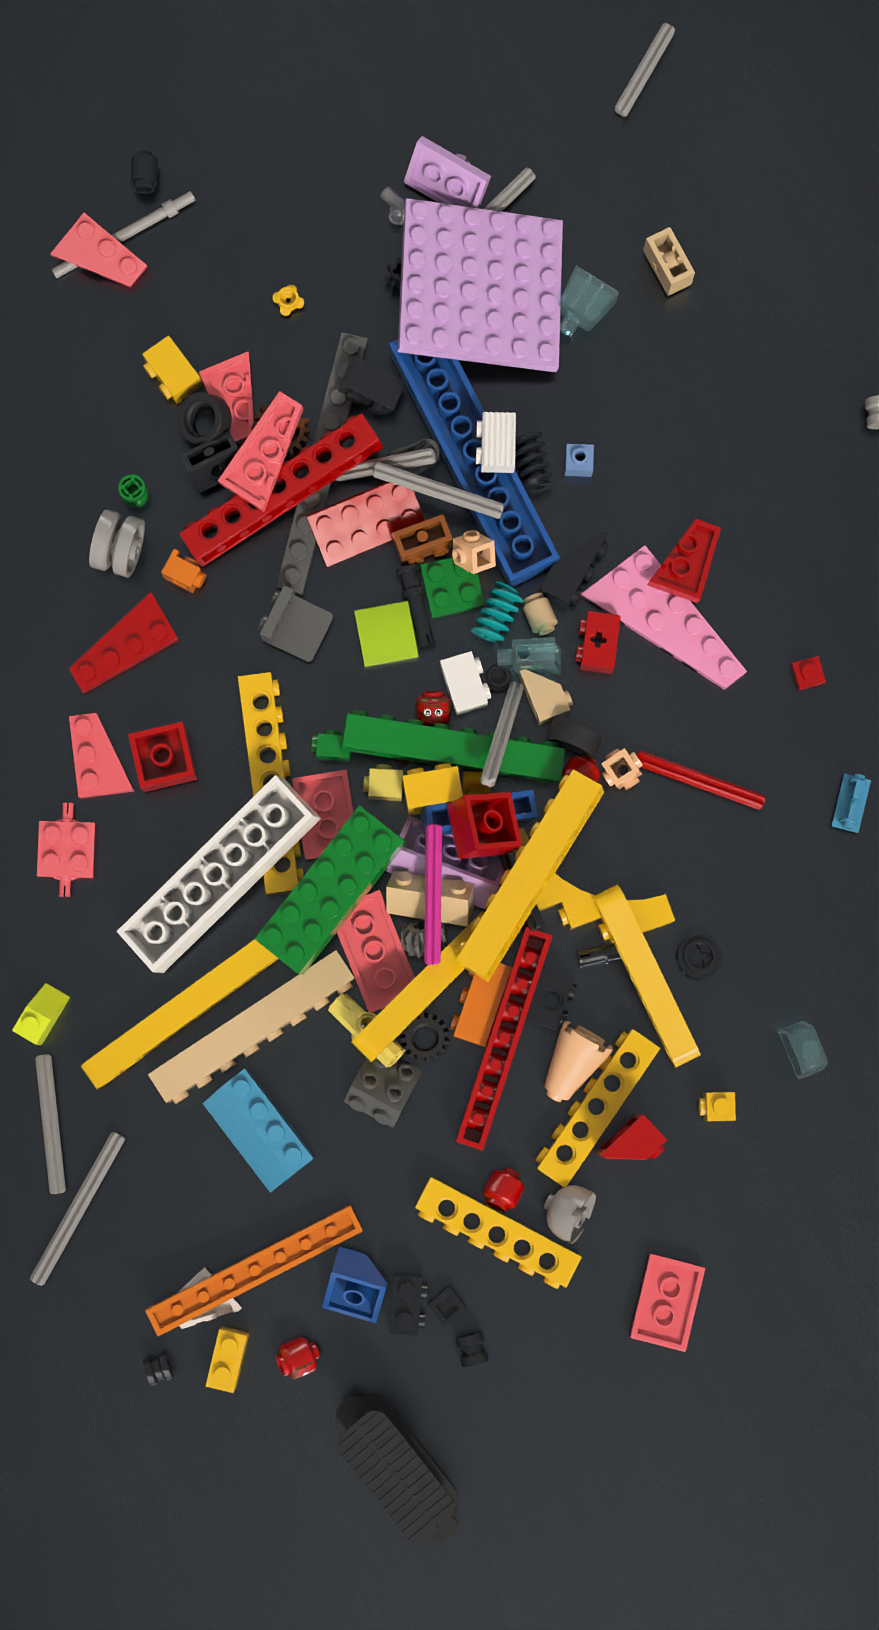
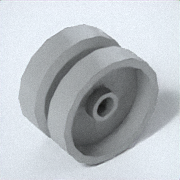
(117, 543)

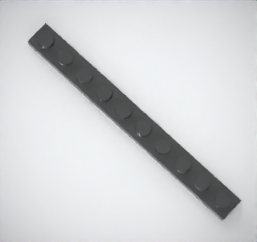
(334, 413)

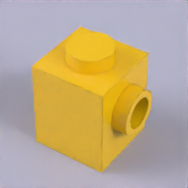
(717, 1106)

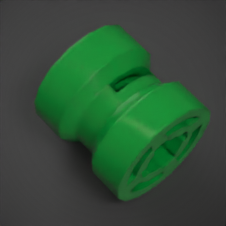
(137, 494)

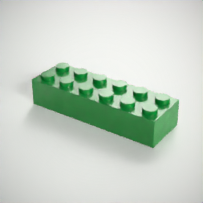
(330, 890)

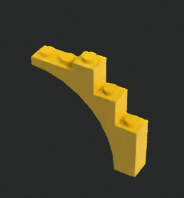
(580, 908)

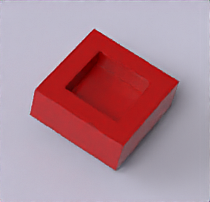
(808, 673)

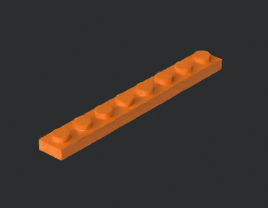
(253, 1270)

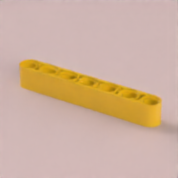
(646, 975)
(411, 1000)

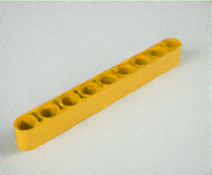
(177, 1013)

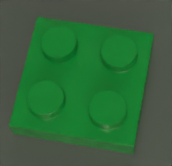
(450, 588)

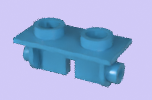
(851, 802)

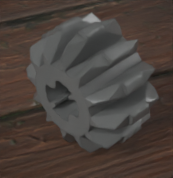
(413, 937)

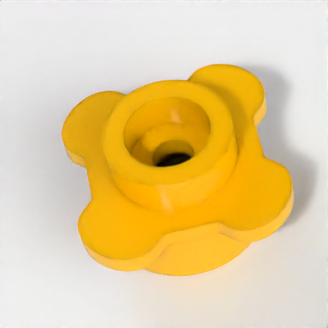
(288, 292)

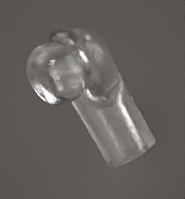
(396, 205)

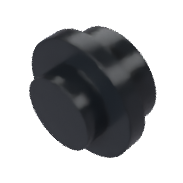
(498, 677)

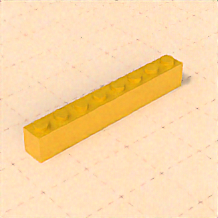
(530, 875)

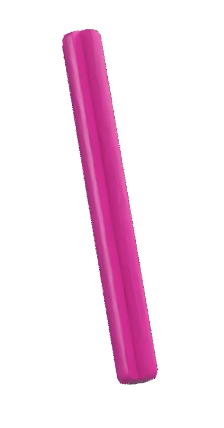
(433, 880)

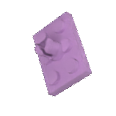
(445, 176)

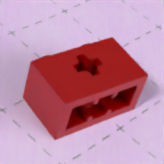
(607, 628)

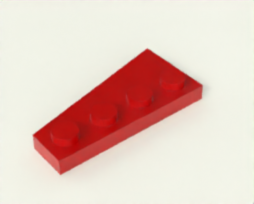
(126, 644)

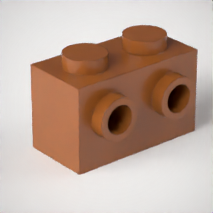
(423, 540)

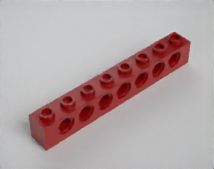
(296, 490)
(503, 1038)

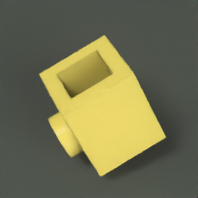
(384, 783)

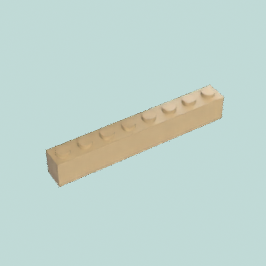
(251, 1027)

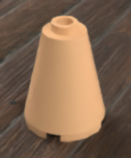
(574, 1061)

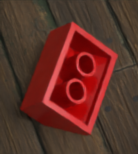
(634, 1140)

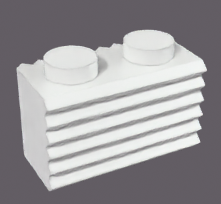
(497, 442)

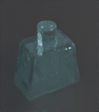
(585, 301)
(543, 658)
(803, 1048)

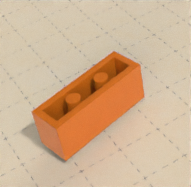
(480, 1006)

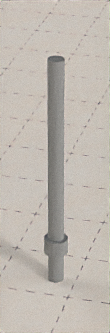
(168, 209)

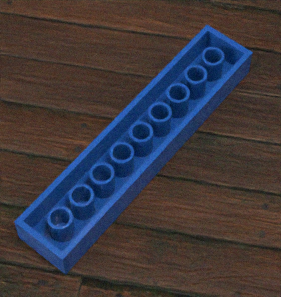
(451, 416)

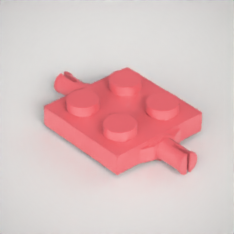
(66, 849)

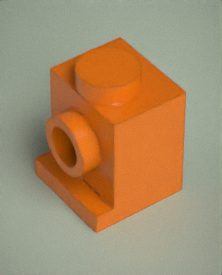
(183, 572)

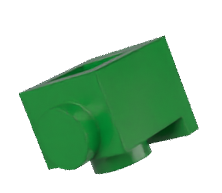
(328, 746)

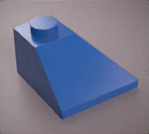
(355, 1286)

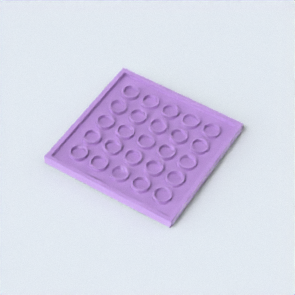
(480, 285)

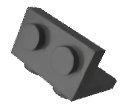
(295, 625)
(383, 1090)

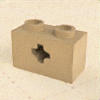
(668, 261)

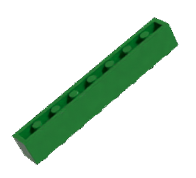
(441, 745)

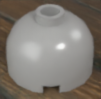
(568, 1211)

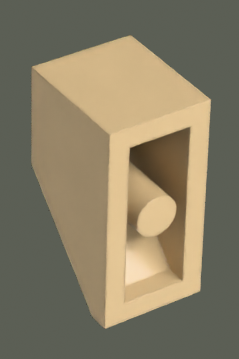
(545, 697)

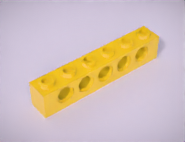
(643, 1054)
(565, 1259)

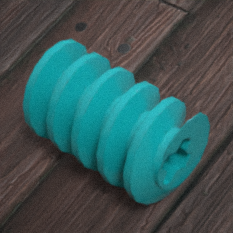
(497, 612)

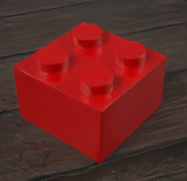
(162, 756)
(484, 825)

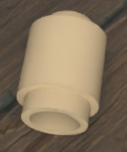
(539, 614)

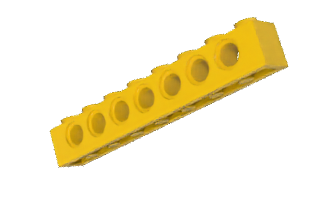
(251, 689)

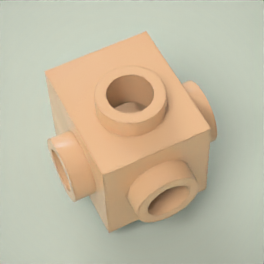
(473, 552)
(617, 759)

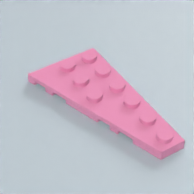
(664, 618)

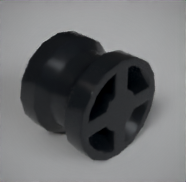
(158, 1368)

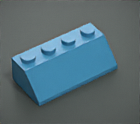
(258, 1130)

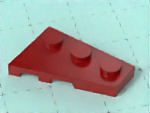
(688, 563)

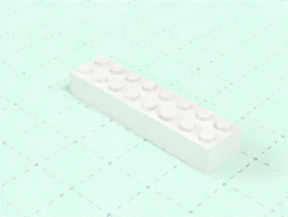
(218, 874)

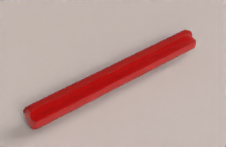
(701, 780)

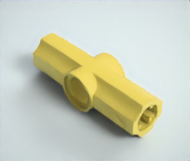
(356, 1019)

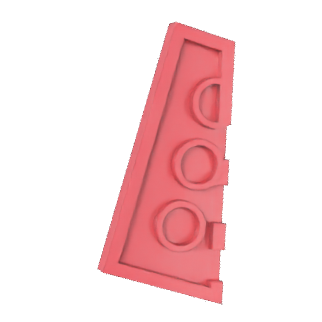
(261, 456)

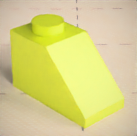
(41, 1014)

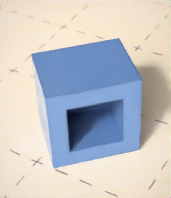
(579, 468)

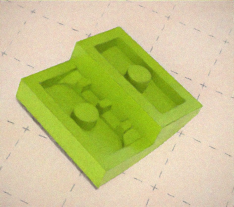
(386, 633)

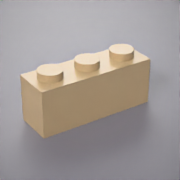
(407, 898)

